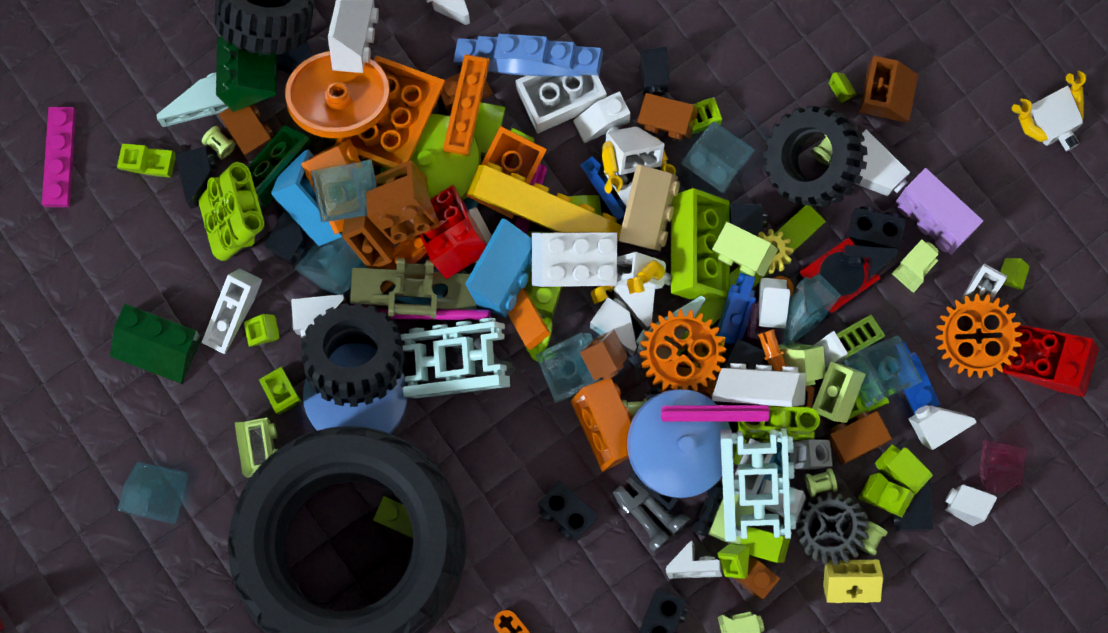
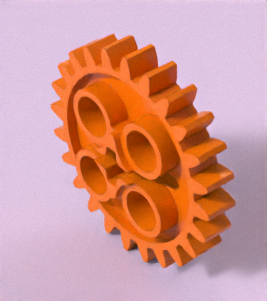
(977, 312)
(699, 335)

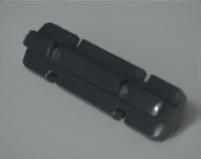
(708, 510)

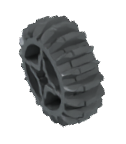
(839, 521)

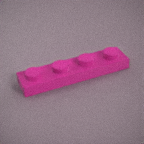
(59, 157)

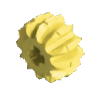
(782, 253)

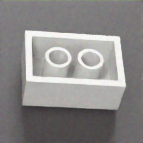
(558, 99)
(574, 259)

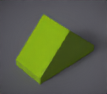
(765, 546)

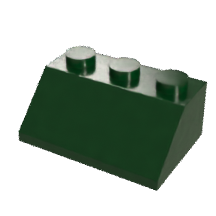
(244, 76)
(274, 159)
(154, 343)

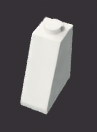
(883, 170)

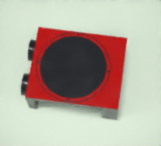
(845, 279)

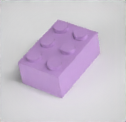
(938, 212)

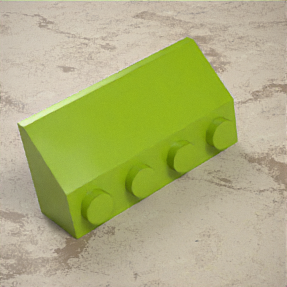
(694, 231)

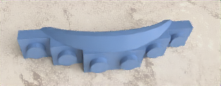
(531, 55)

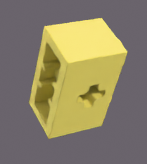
(853, 581)

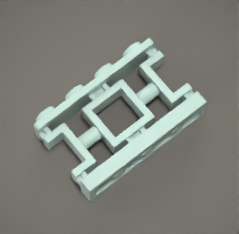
(455, 379)
(735, 484)

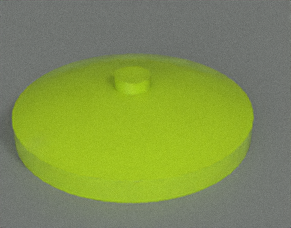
(441, 167)

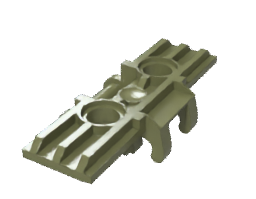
(410, 281)

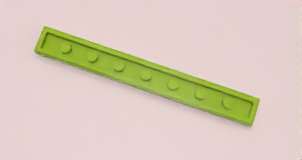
(797, 229)

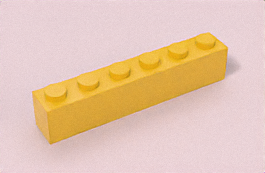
(536, 203)

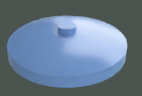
(382, 414)
(675, 456)

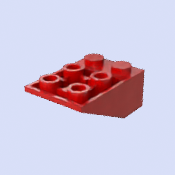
(458, 238)
(1053, 360)

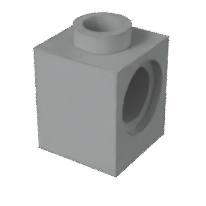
(811, 454)

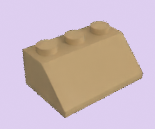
(649, 208)

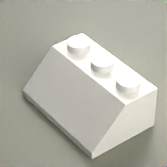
(351, 33)
(760, 385)

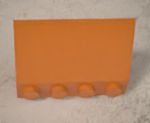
(408, 111)

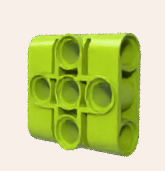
(231, 211)
(798, 421)

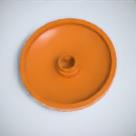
(336, 101)

